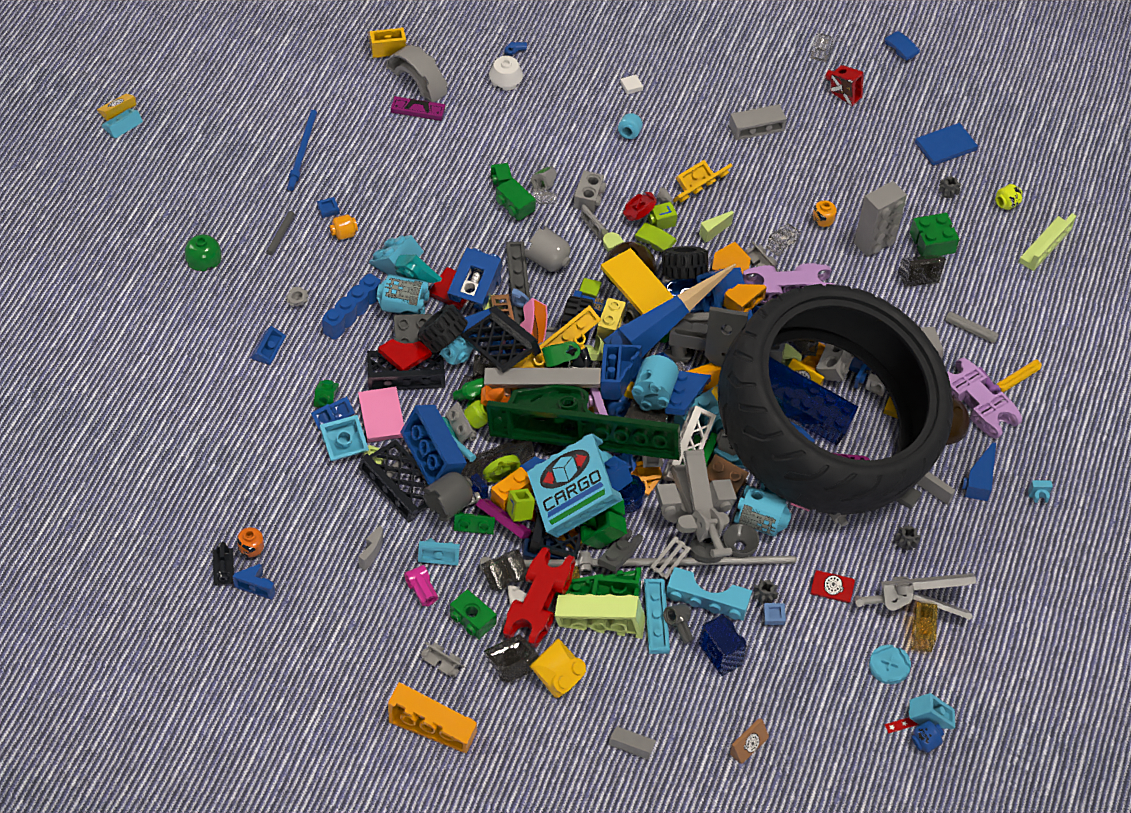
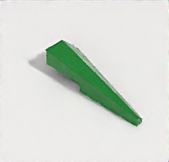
(616, 584)

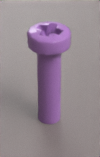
(994, 389)

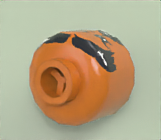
(250, 542)

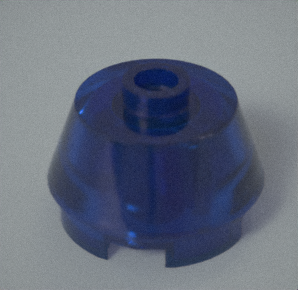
(633, 494)

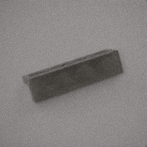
(522, 449)

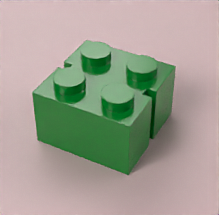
(934, 235)
(608, 525)

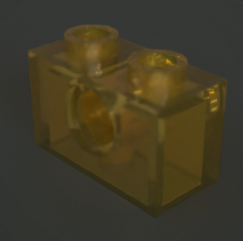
(924, 627)

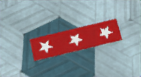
(900, 725)

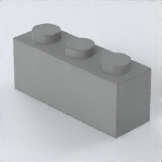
(757, 122)

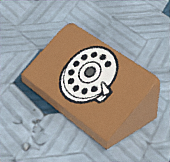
(749, 741)

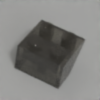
(921, 270)

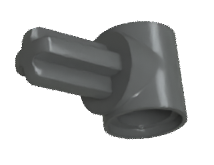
(678, 617)

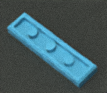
(656, 626)

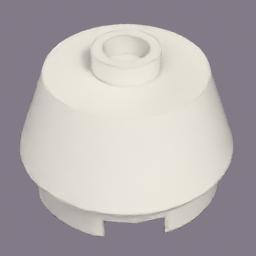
(506, 73)

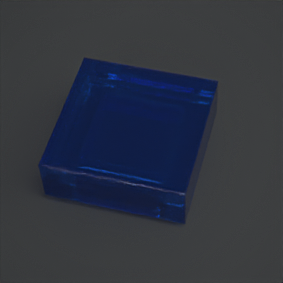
(479, 485)

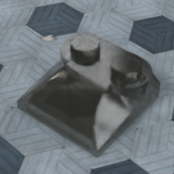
(512, 658)

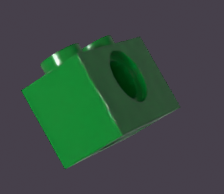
(469, 604)

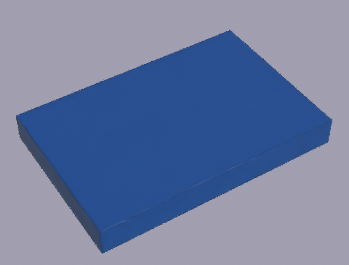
(946, 144)

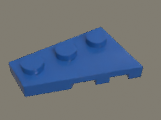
(686, 390)

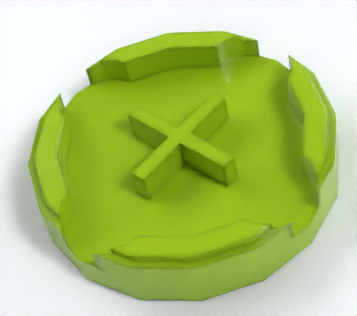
(500, 468)

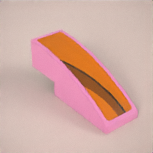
(535, 319)

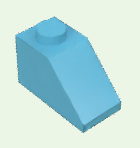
(932, 709)

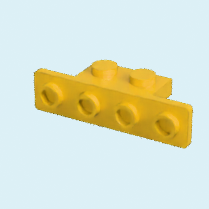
(696, 177)

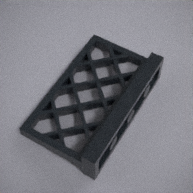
(511, 331)
(405, 380)
(388, 486)
(539, 537)

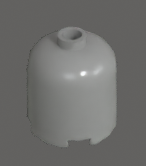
(548, 250)

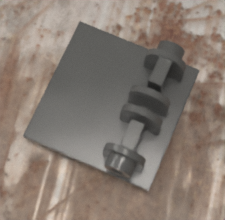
(407, 327)

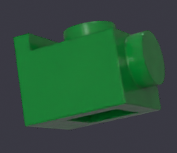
(500, 173)

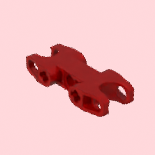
(534, 609)

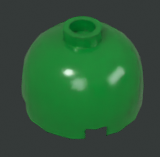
(202, 252)

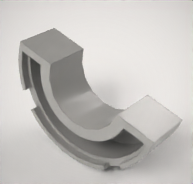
(422, 69)
(672, 506)

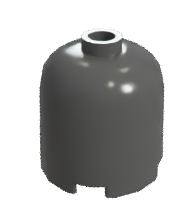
(448, 495)

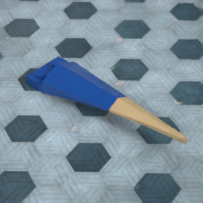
(656, 323)

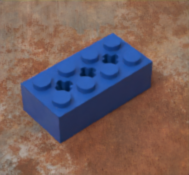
(432, 443)

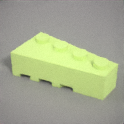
(601, 613)

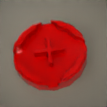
(639, 206)

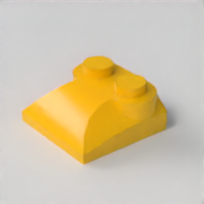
(558, 668)

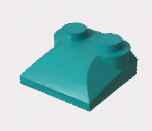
(415, 268)

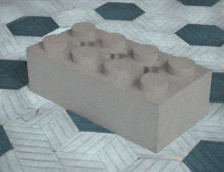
(880, 218)

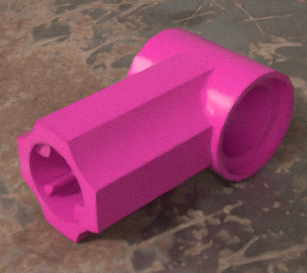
(419, 581)

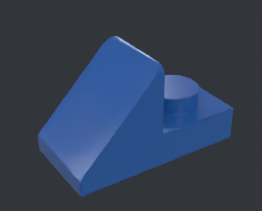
(251, 581)

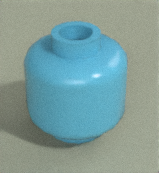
(630, 126)

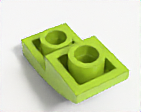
(655, 237)

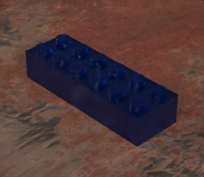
(811, 403)

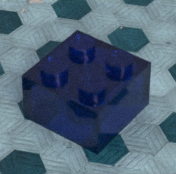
(722, 644)

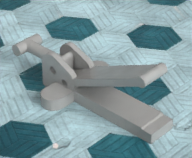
(696, 495)
(901, 592)

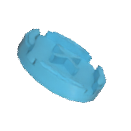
(889, 664)

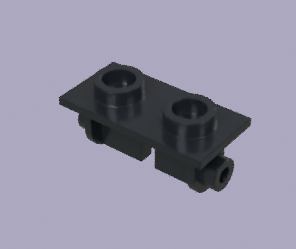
(223, 564)

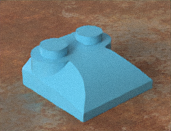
(344, 438)

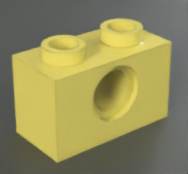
(611, 317)

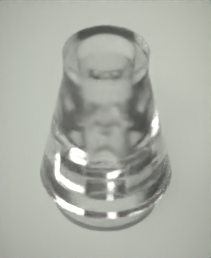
(543, 196)

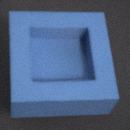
(774, 614)

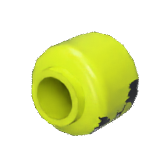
(1008, 196)

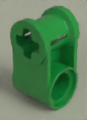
(557, 354)

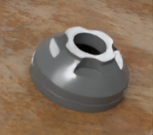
(743, 534)
(701, 551)

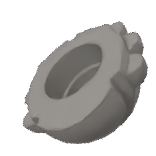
(664, 196)
(297, 296)

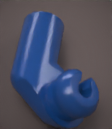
(513, 47)

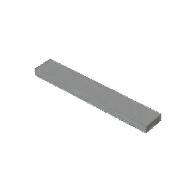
(542, 377)

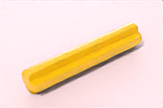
(1019, 375)

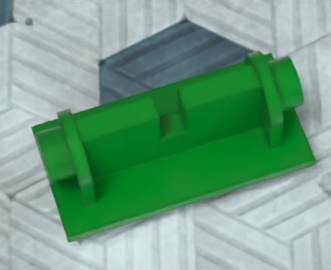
(474, 523)

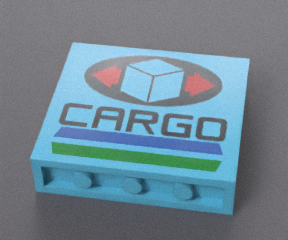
(572, 486)

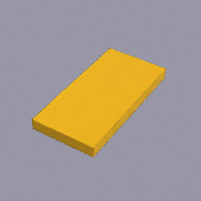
(636, 281)

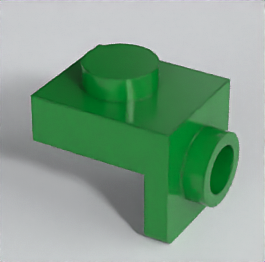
(325, 393)

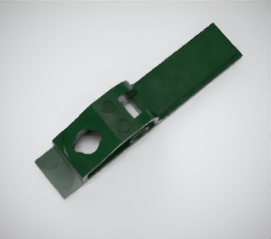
(568, 408)

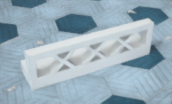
(686, 433)

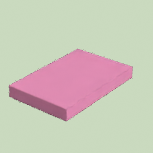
(381, 414)

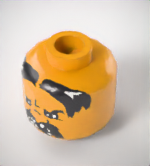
(824, 213)

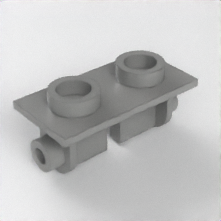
(758, 254)
(460, 423)
(449, 663)

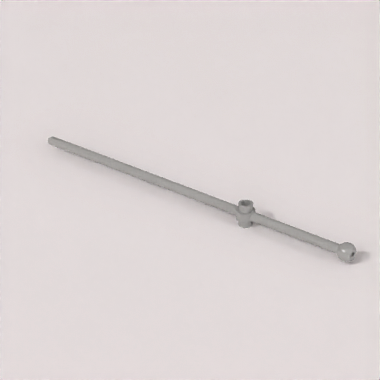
(586, 562)

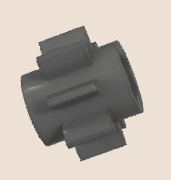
(949, 187)
(907, 537)
(765, 591)

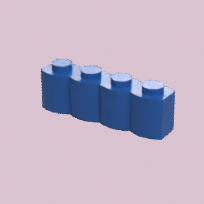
(350, 307)

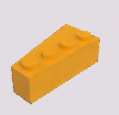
(430, 718)

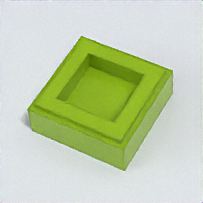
(590, 287)

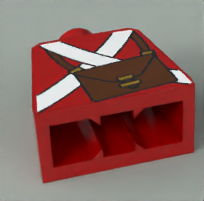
(846, 83)

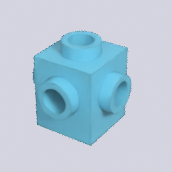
(457, 351)

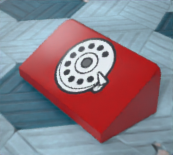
(832, 586)

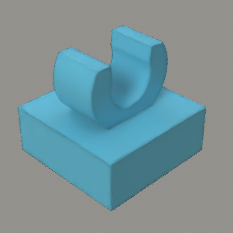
(1040, 489)

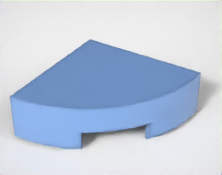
(518, 298)

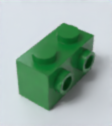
(515, 199)

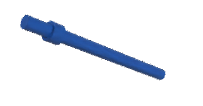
(295, 172)

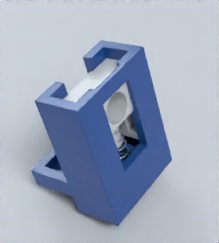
(476, 265)

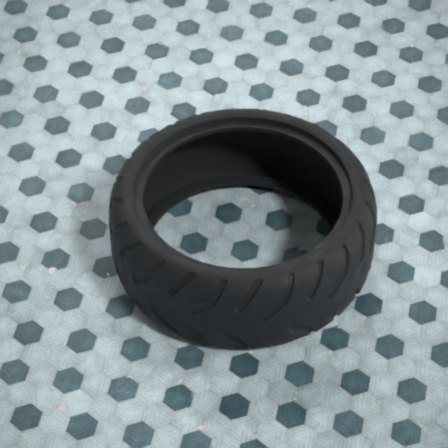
(884, 342)

